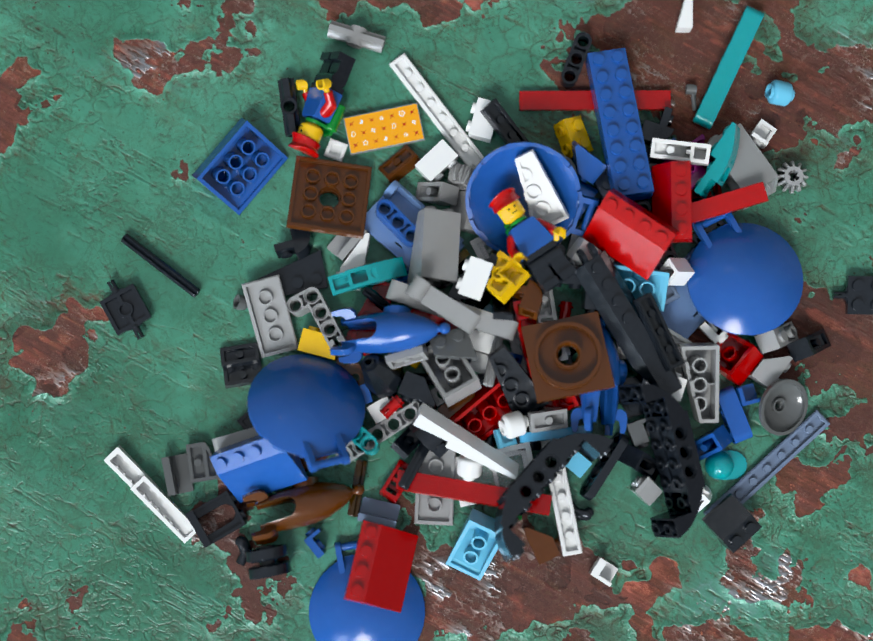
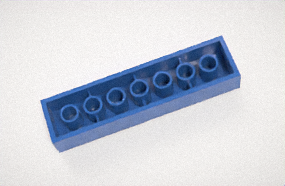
(619, 123)

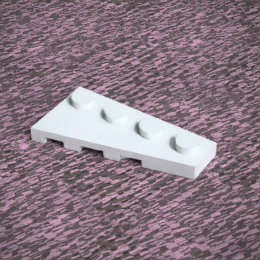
(538, 189)

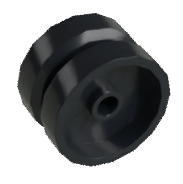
(268, 562)

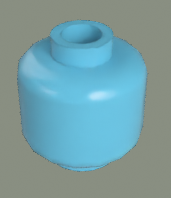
(779, 93)

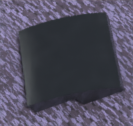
(240, 364)

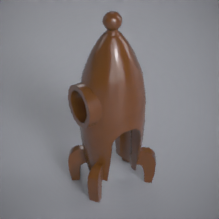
(313, 503)

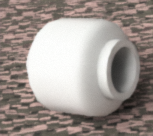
(513, 424)
(468, 468)

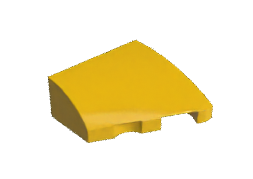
(506, 278)

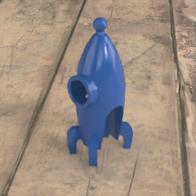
(394, 332)
(608, 398)

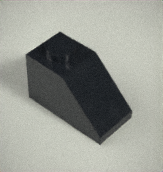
(808, 345)
(640, 462)

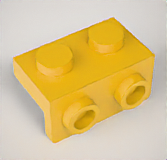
(570, 130)

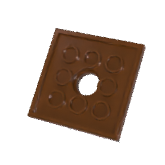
(344, 180)
(558, 380)

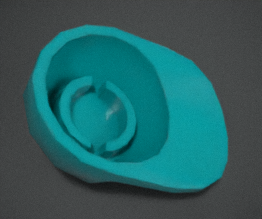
(726, 465)

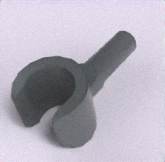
(691, 89)

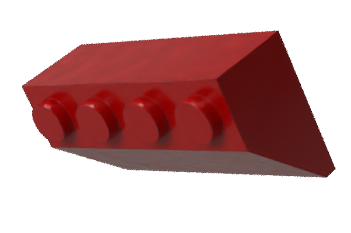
(673, 197)
(483, 411)

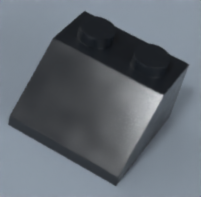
(731, 523)

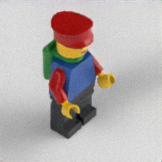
(322, 102)
(532, 242)

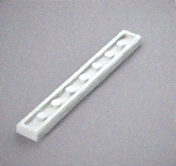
(436, 111)

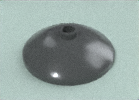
(783, 407)

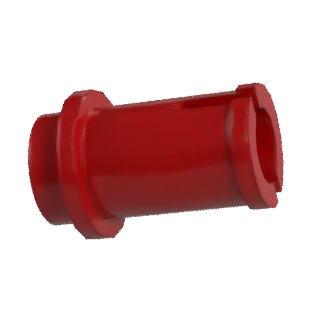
(565, 309)
(392, 406)

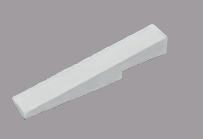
(464, 442)
(150, 493)

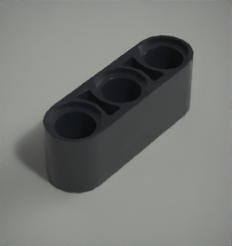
(576, 51)

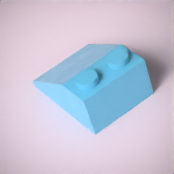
(656, 284)
(474, 545)

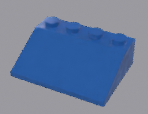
(240, 166)
(255, 466)

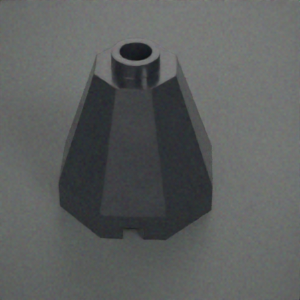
(379, 377)

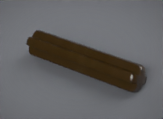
(359, 478)

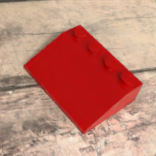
(630, 233)
(381, 566)

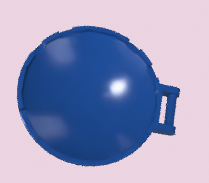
(499, 171)
(744, 277)
(307, 408)
(347, 620)

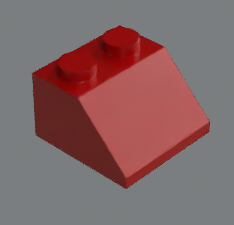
(738, 359)

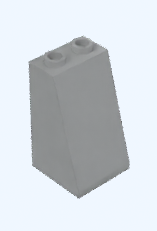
(749, 165)
(436, 247)

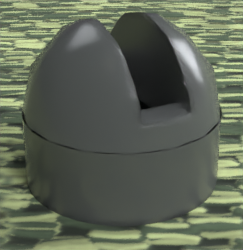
(239, 302)

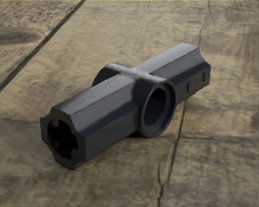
(288, 96)

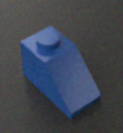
(586, 164)
(713, 442)

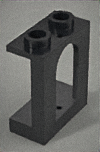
(236, 523)

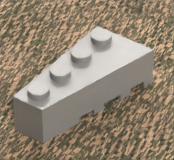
(702, 377)

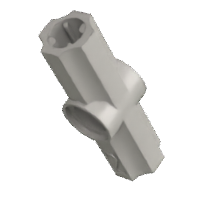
(356, 36)

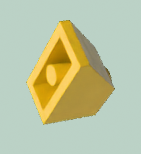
(314, 343)

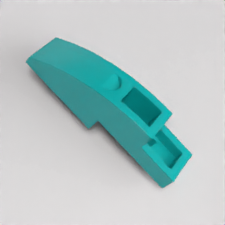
(725, 155)
(367, 275)

